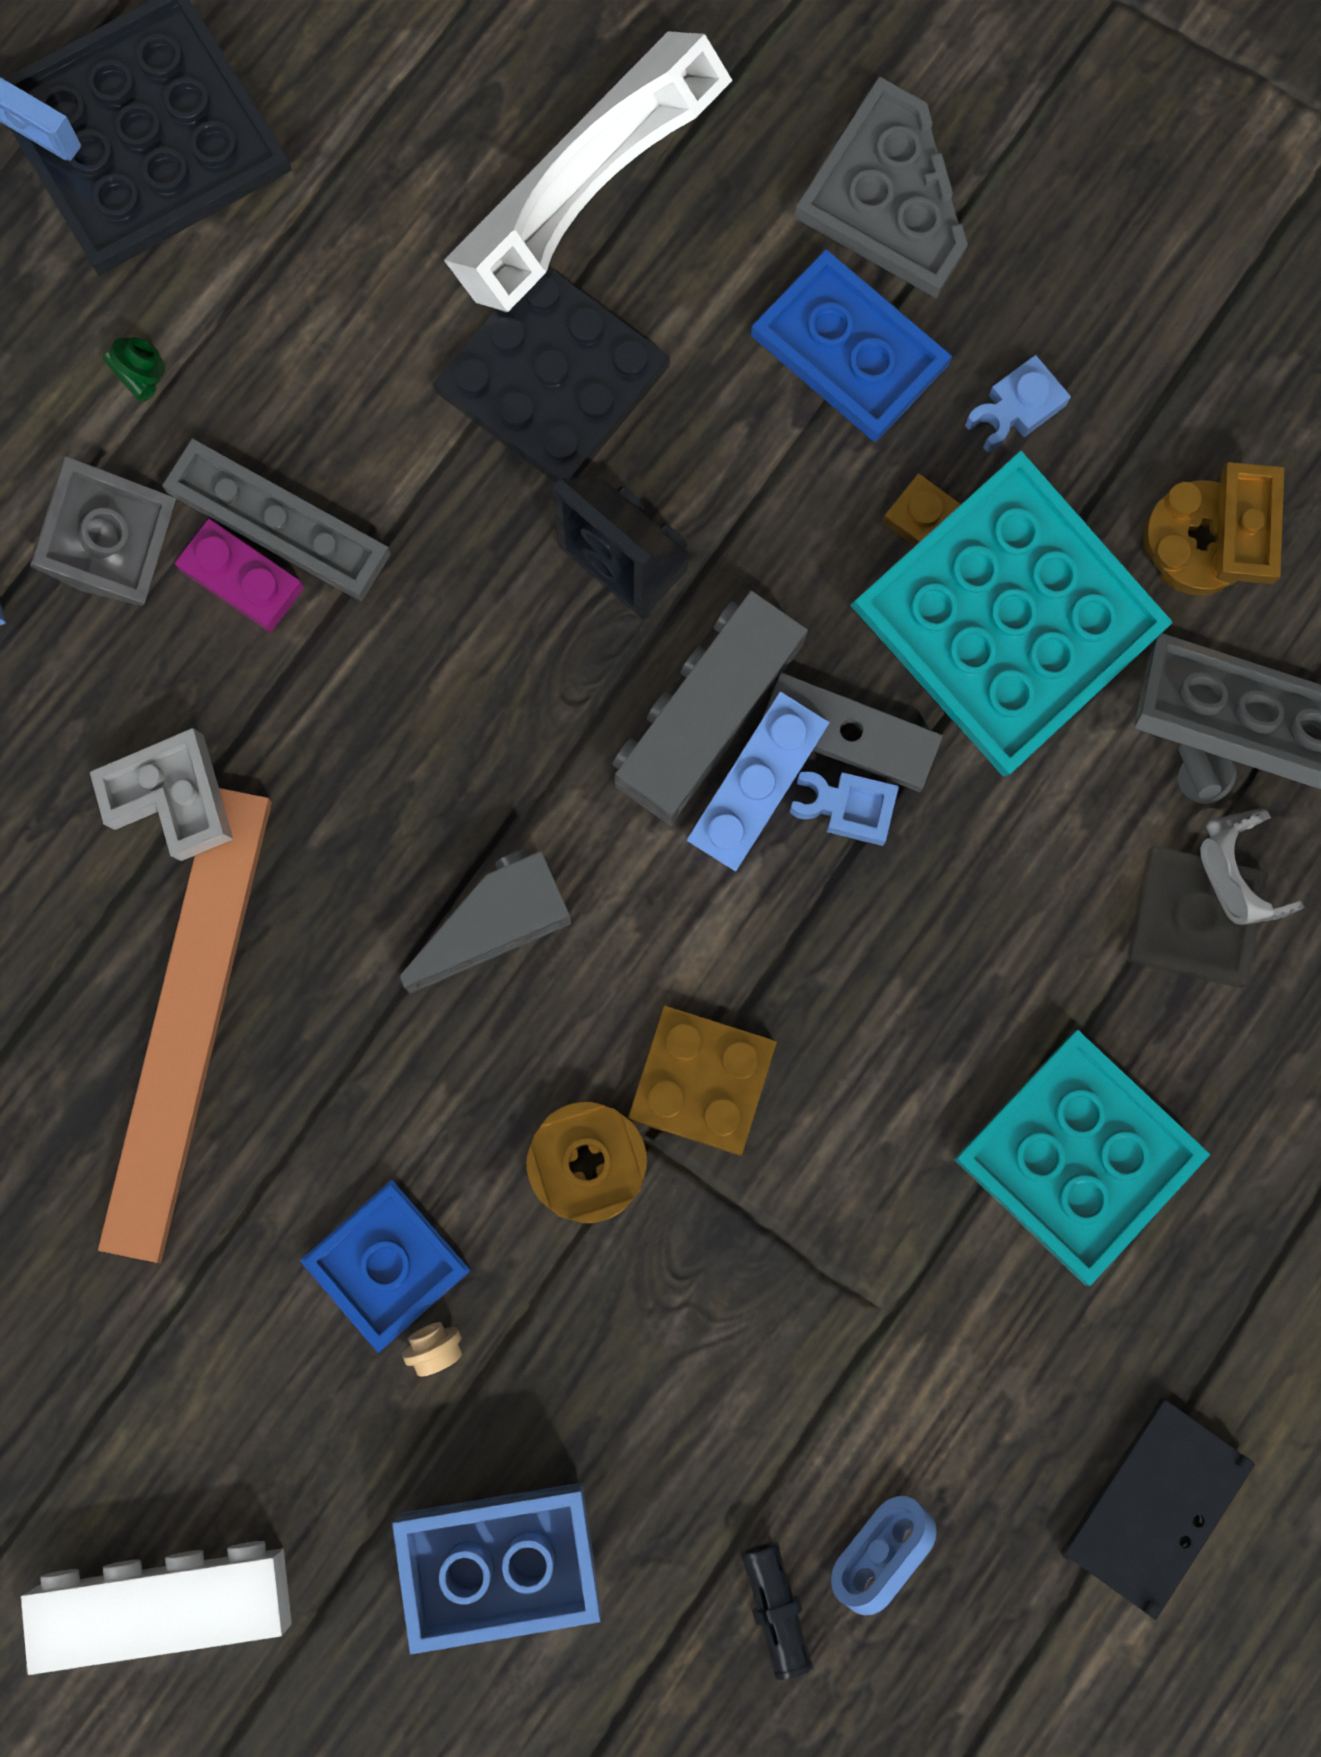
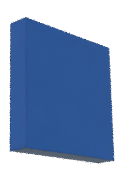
(385, 1265)

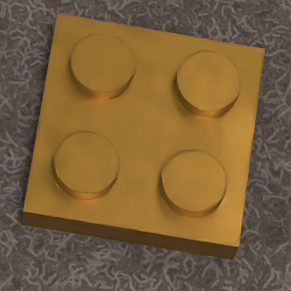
(702, 1080)

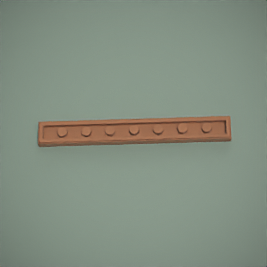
(184, 1036)

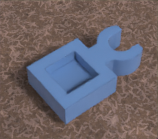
(1022, 400)
(856, 808)

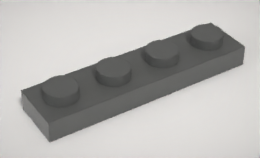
(276, 520)

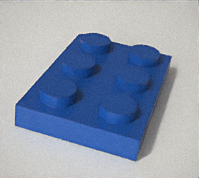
(850, 345)

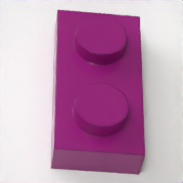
(239, 575)

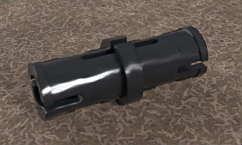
(777, 1611)

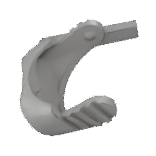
(1220, 865)

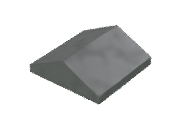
(102, 533)

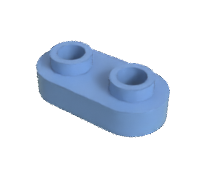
(881, 1554)

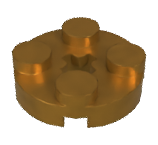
(1174, 551)
(556, 1146)

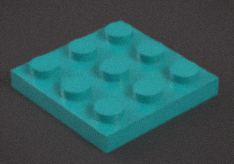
(1082, 1157)

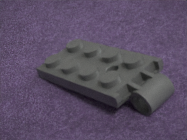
(1232, 709)

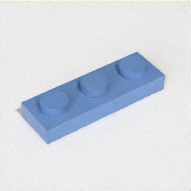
(758, 781)

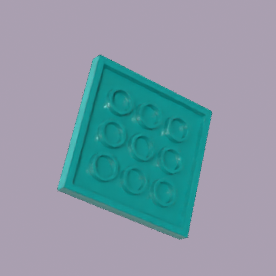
(1012, 614)

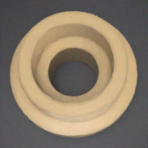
(432, 1349)

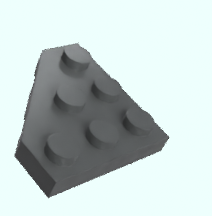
(889, 192)

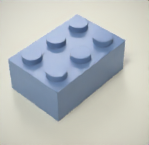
(496, 1568)

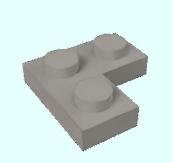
(170, 780)

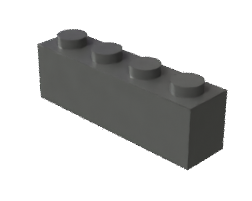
(709, 707)

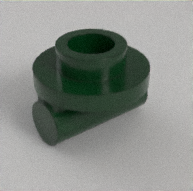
(136, 365)

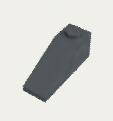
(499, 915)

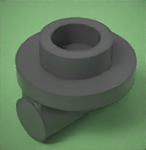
(1205, 775)

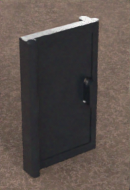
(1154, 1507)

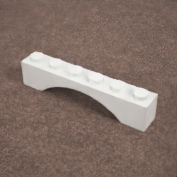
(522, 232)

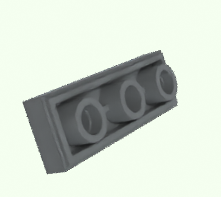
(885, 743)

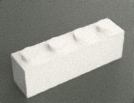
(155, 1609)

